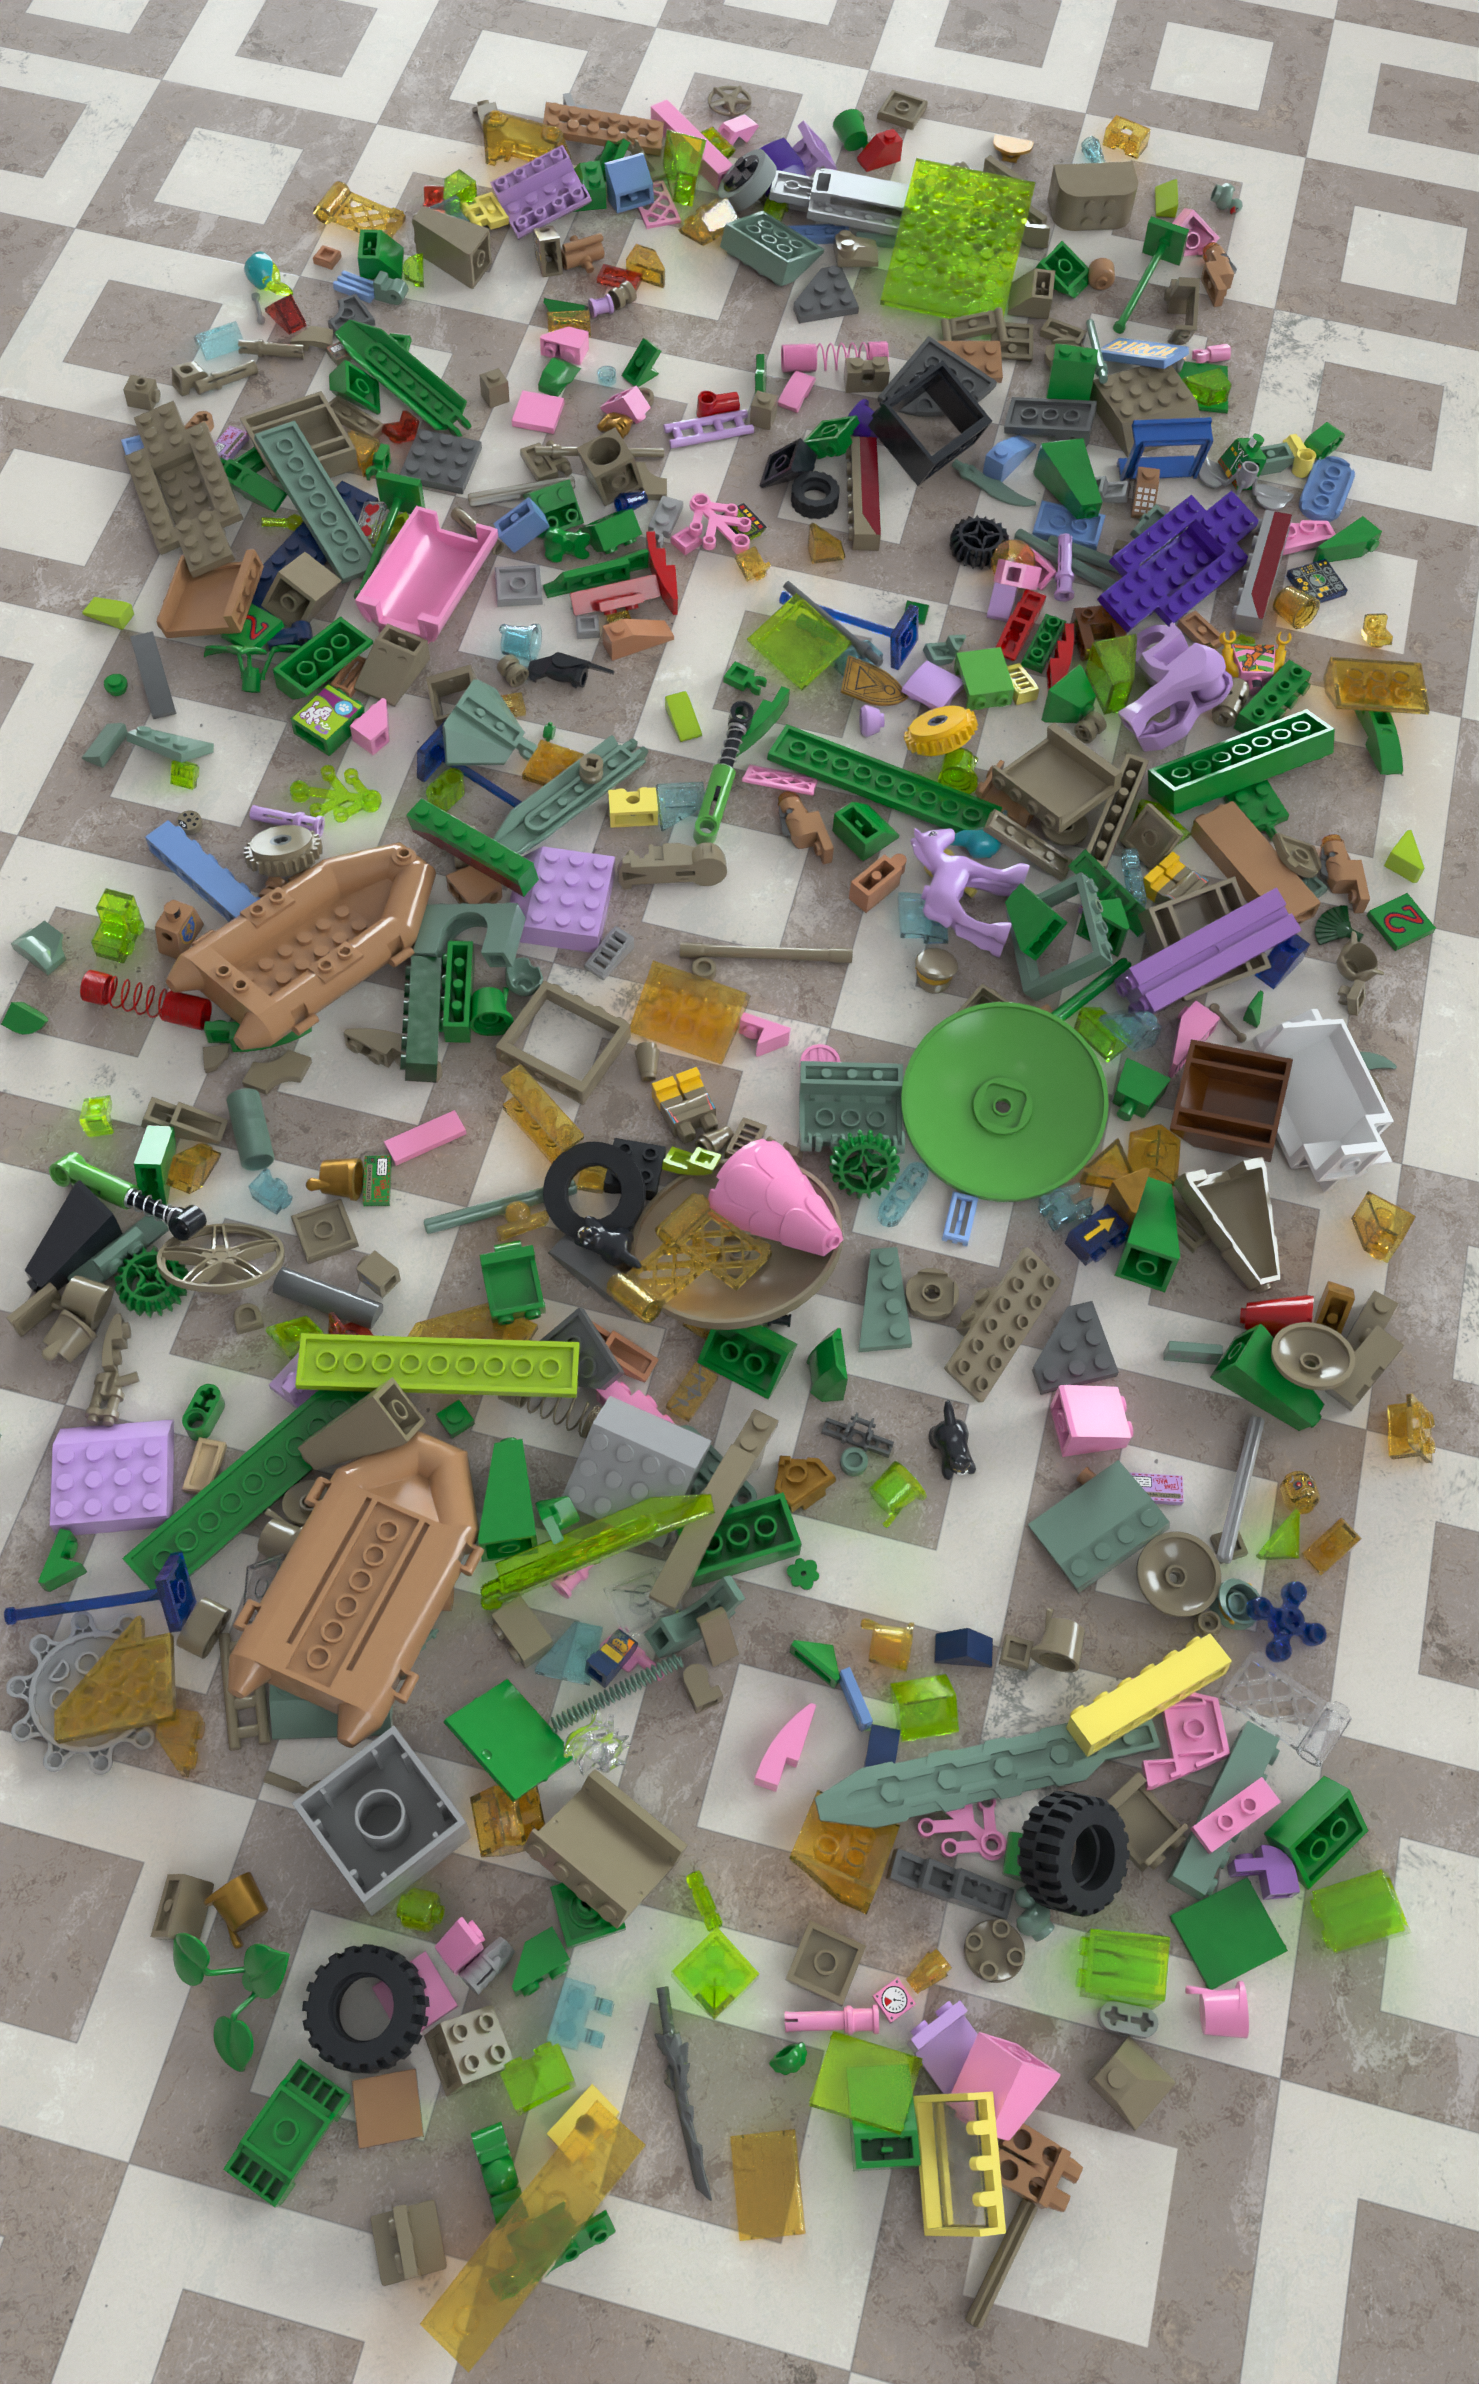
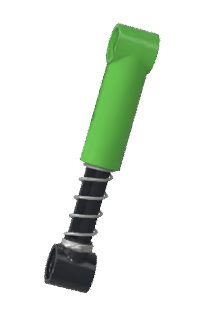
(722, 774)
(181, 1221)

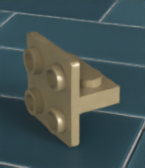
(408, 2242)

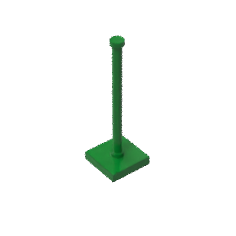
(1162, 242)
(400, 495)

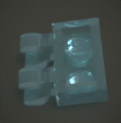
(572, 2013)

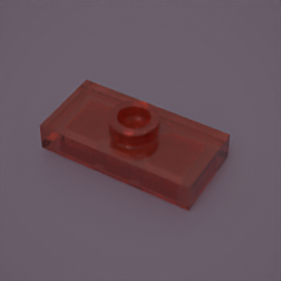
(614, 276)

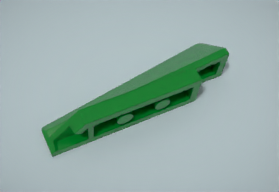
(598, 574)

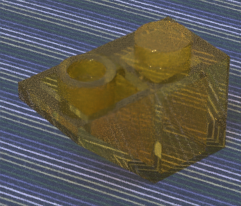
(192, 1168)
(181, 1738)

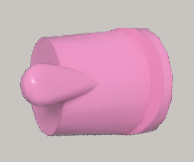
(1223, 2011)

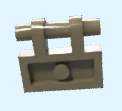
(542, 466)

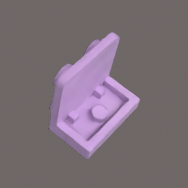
(944, 2044)

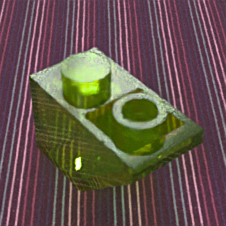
(460, 185)
(1209, 387)

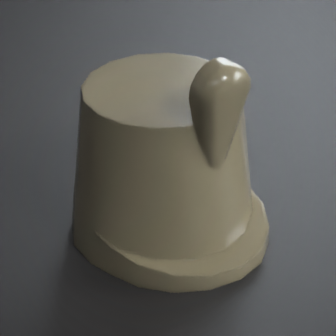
(86, 1300)
(67, 1338)
(277, 1536)
(1060, 1644)

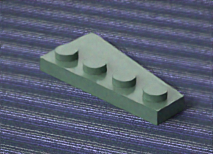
(885, 1309)

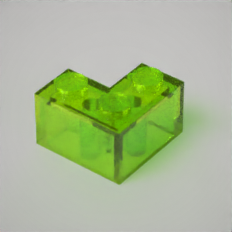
(118, 926)

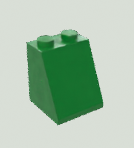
(1071, 373)

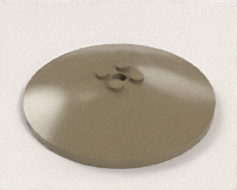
(771, 1292)

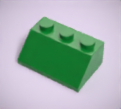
(748, 1357)
(1318, 1830)

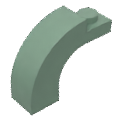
(681, 1629)

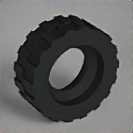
(815, 508)

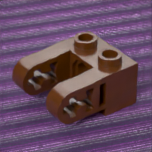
(1093, 624)

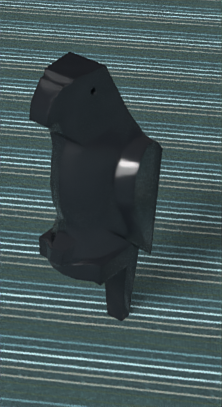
(563, 669)

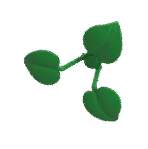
(250, 675)
(262, 1975)

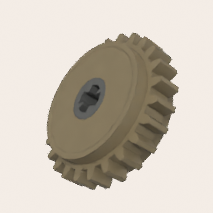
(283, 850)

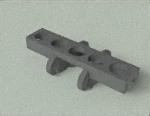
(866, 1436)

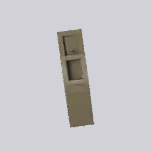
(378, 1045)

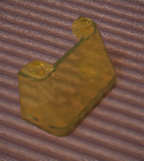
(518, 137)

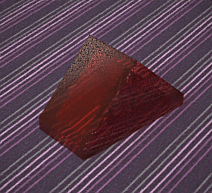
(286, 314)

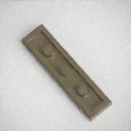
(1027, 844)

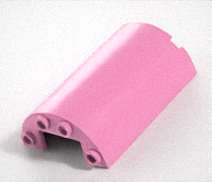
(423, 575)

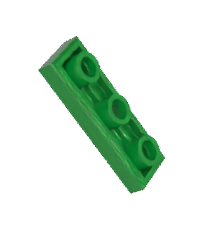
(1043, 643)

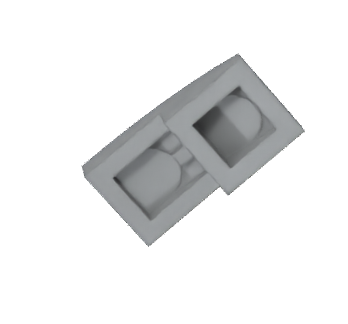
(1113, 491)

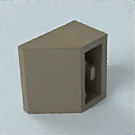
(1032, 294)

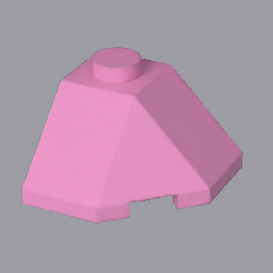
(1199, 232)

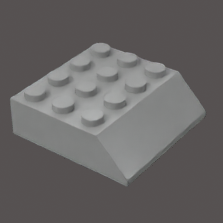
(633, 1459)

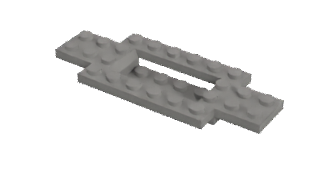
(817, 192)

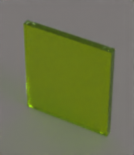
(866, 2082)

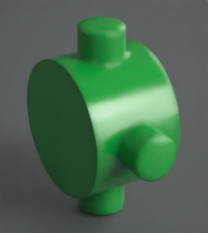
(549, 731)

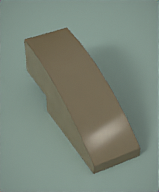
(188, 1121)

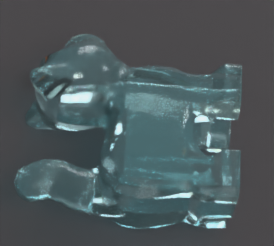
(1063, 1207)

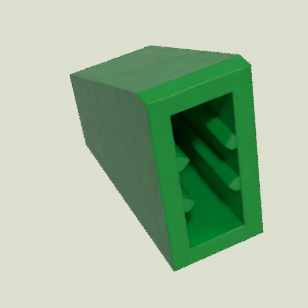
(1032, 921)
(154, 1162)

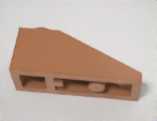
(634, 635)

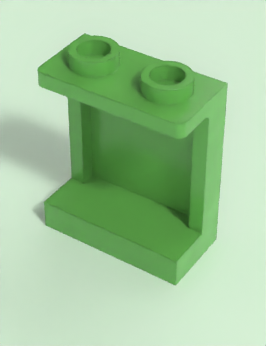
(984, 678)

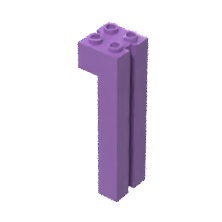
(1207, 954)

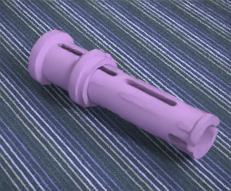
(1064, 576)
(299, 819)

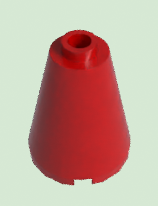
(1277, 1313)

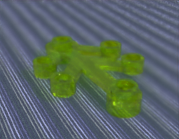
(338, 796)

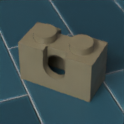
(858, 369)

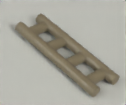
(233, 1704)

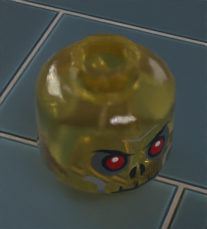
(1299, 1492)

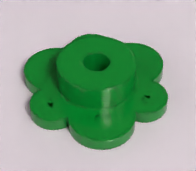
(808, 1568)

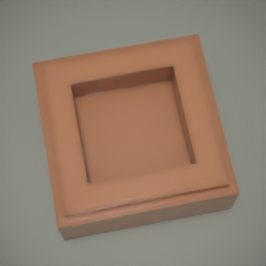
(327, 257)

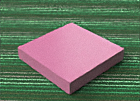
(538, 412)
(440, 1998)

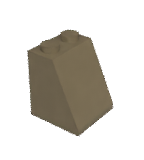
(300, 590)

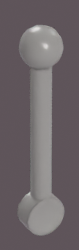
(256, 297)

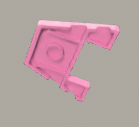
(1194, 1740)

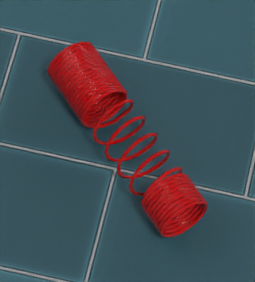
(176, 1007)

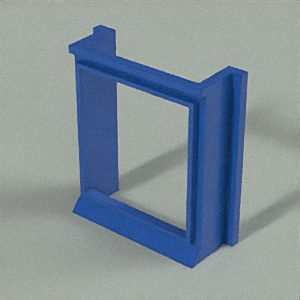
(1168, 433)

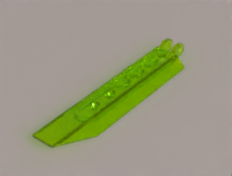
(592, 1545)

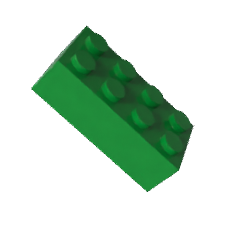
(749, 1539)

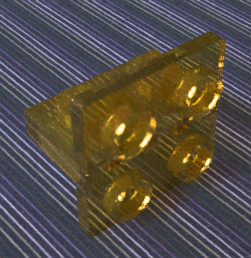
(1410, 1430)

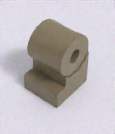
(184, 376)
(698, 1689)

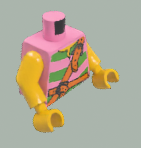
(1253, 662)

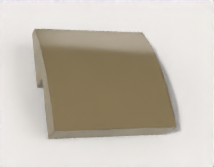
(1019, 341)

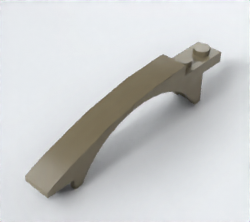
(736, 1466)

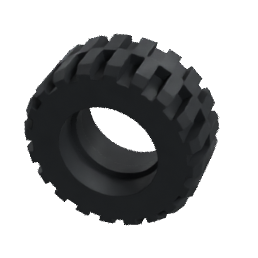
(1048, 1849)
(326, 1997)

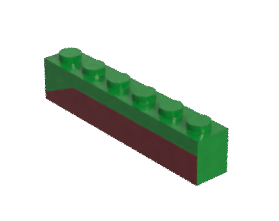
(472, 847)

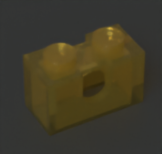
(1131, 144)

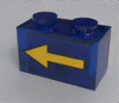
(1097, 1235)

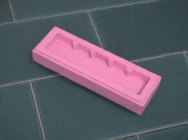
(1235, 1815)

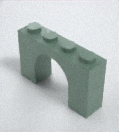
(447, 921)

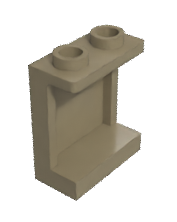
(1147, 1823)

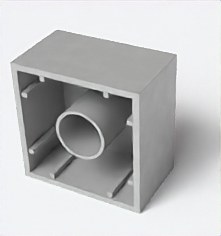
(382, 1820)

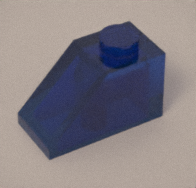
(1284, 960)

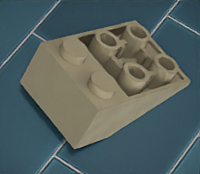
(392, 664)

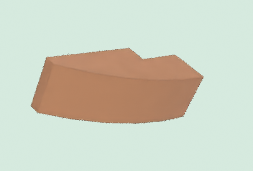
(632, 1358)

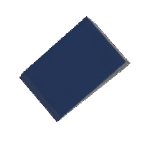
(963, 1648)

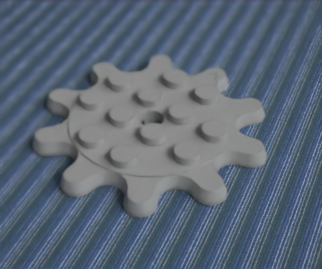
(57, 1674)

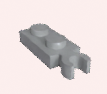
(665, 518)

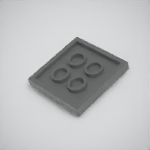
(441, 460)

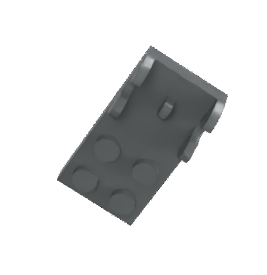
(1051, 418)

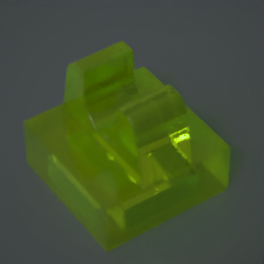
(184, 774)

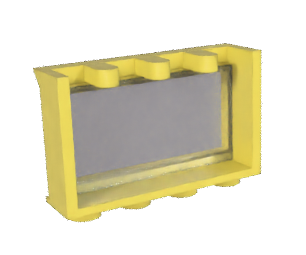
(959, 2165)

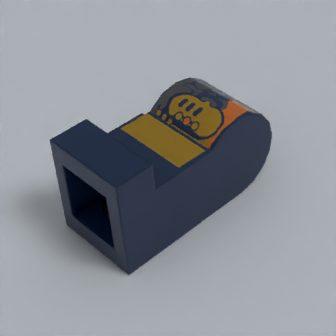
(610, 1658)

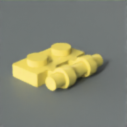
(489, 209)

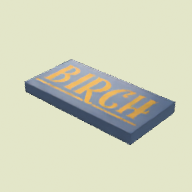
(1143, 353)

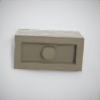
(182, 1907)

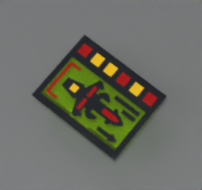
(757, 525)

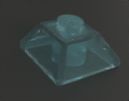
(1133, 1027)

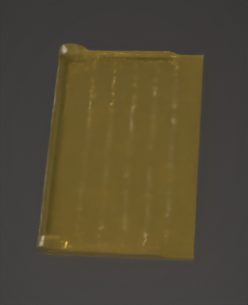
(767, 2185)

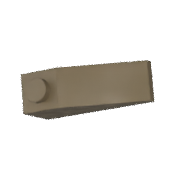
(1375, 1312)

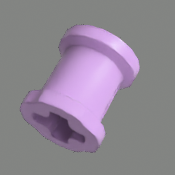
(601, 306)

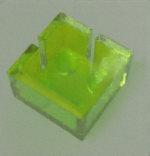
(537, 2078)

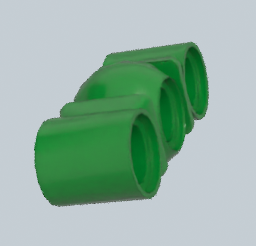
(497, 2168)

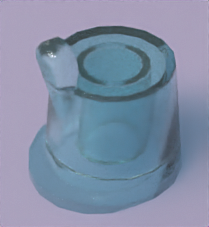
(521, 641)

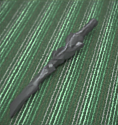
(677, 2070)

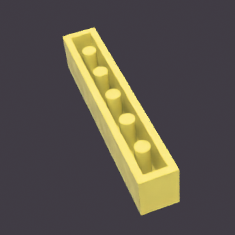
(1147, 1694)

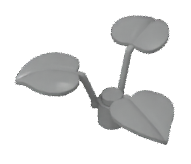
(1246, 476)

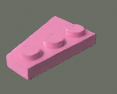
(1307, 535)

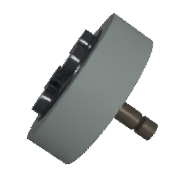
(748, 180)

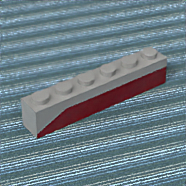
(1262, 571)

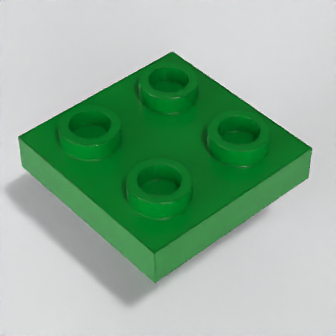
(578, 1919)

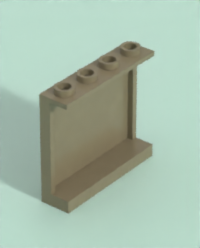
(1058, 779)

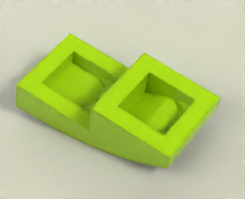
(687, 1163)

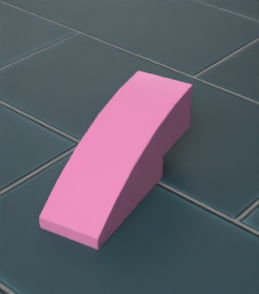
(785, 1749)

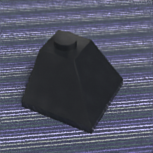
(788, 463)

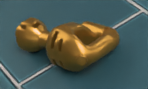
(616, 420)

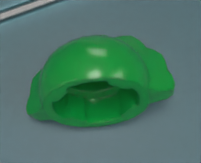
(789, 2059)

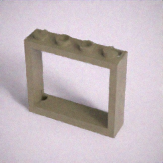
(547, 1074)

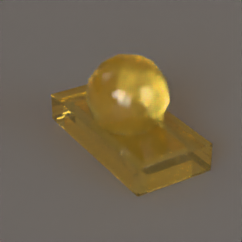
(520, 1221)

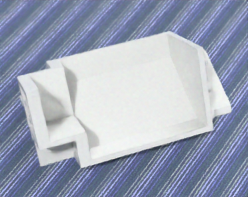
(1330, 1102)

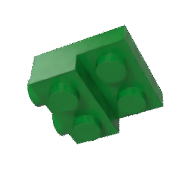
(832, 436)

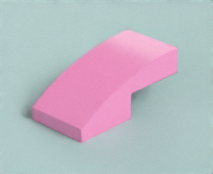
(795, 391)

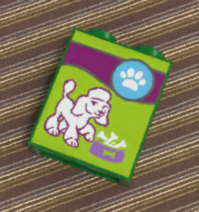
(327, 719)

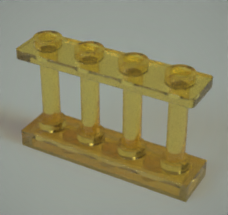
(539, 1115)

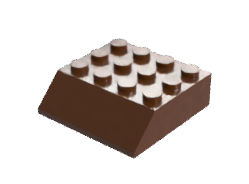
(1231, 1099)

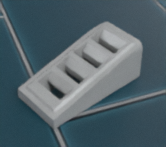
(618, 940)

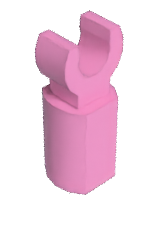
(1212, 354)

